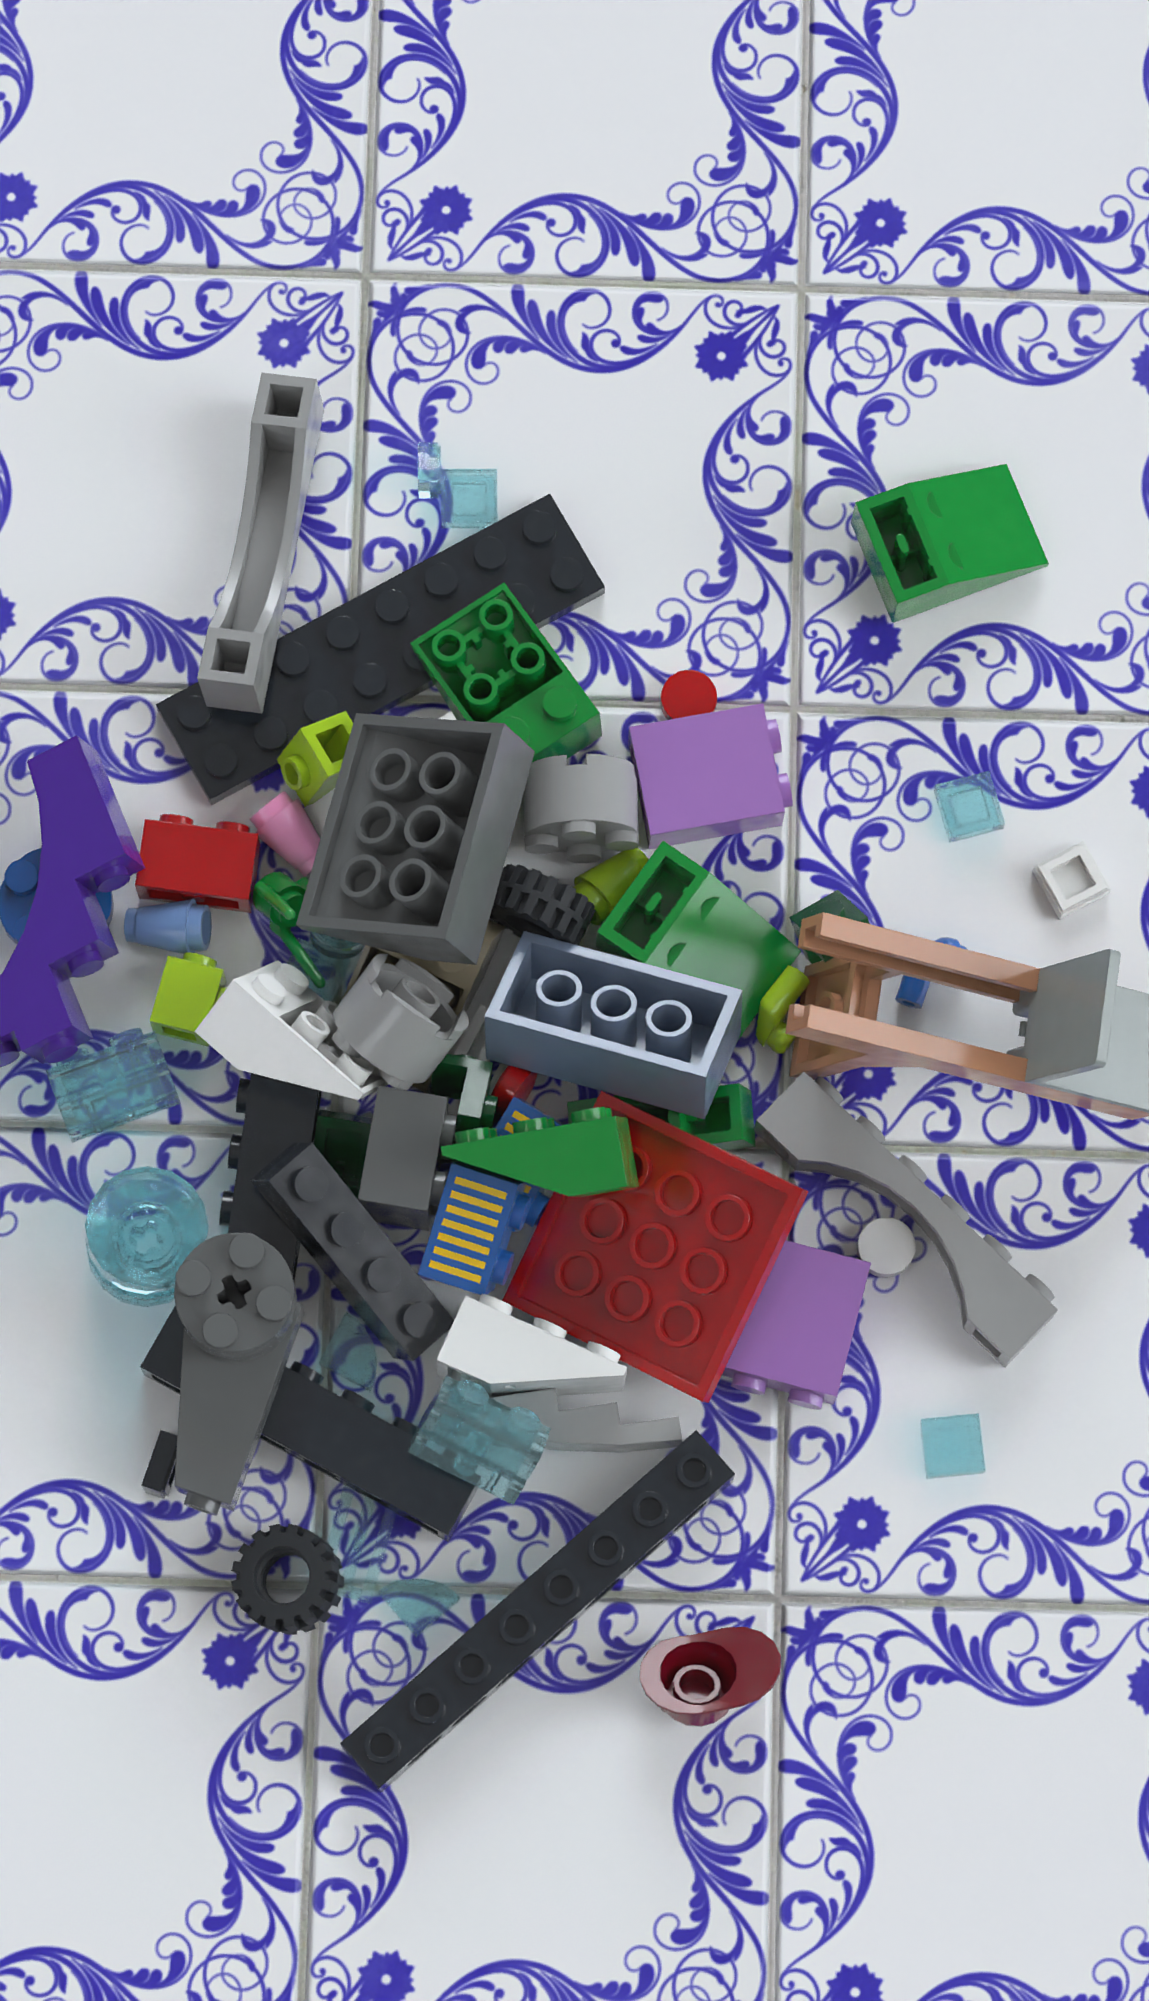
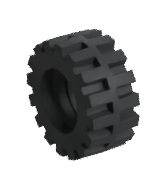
(540, 905)
(256, 1564)

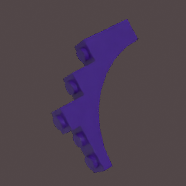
(66, 933)

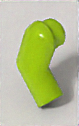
(774, 1007)

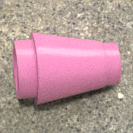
(288, 831)

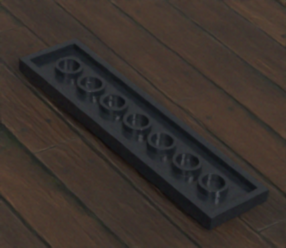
(362, 650)

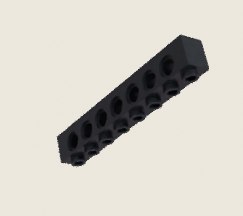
(538, 1611)

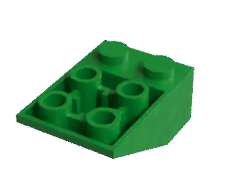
(946, 539)
(503, 670)
(697, 927)
(570, 1159)

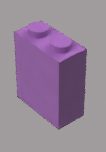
(709, 775)
(801, 1326)

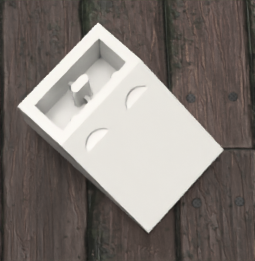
(285, 1032)
(521, 1357)

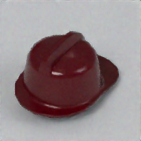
(709, 1673)

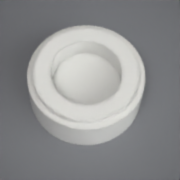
(887, 1246)

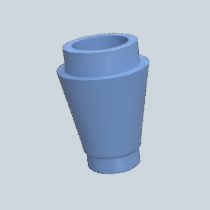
(170, 926)

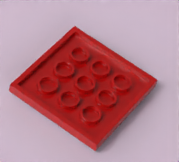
(665, 1264)

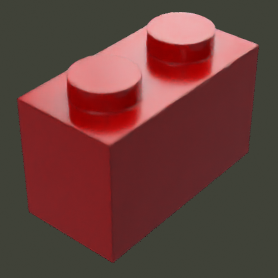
(198, 863)

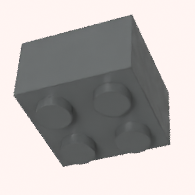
(404, 1157)

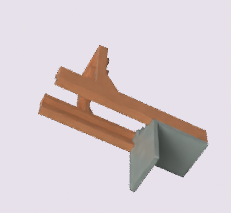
(1081, 1031)

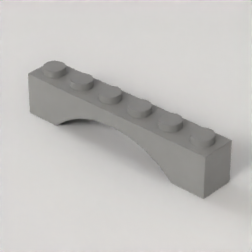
(250, 611)
(822, 1137)

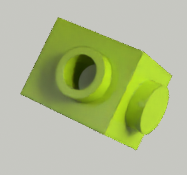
(315, 757)
(186, 996)

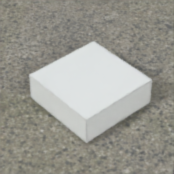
(1071, 880)

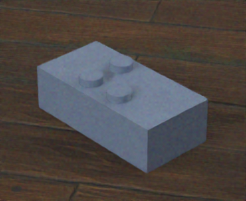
(613, 1024)

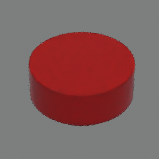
(688, 695)
(513, 1083)

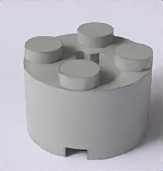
(581, 807)
(398, 1021)

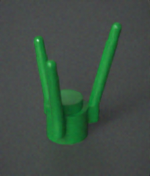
(281, 901)

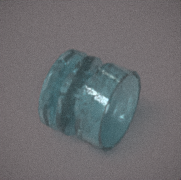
(129, 1208)

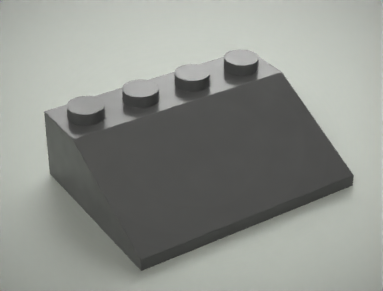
(417, 835)

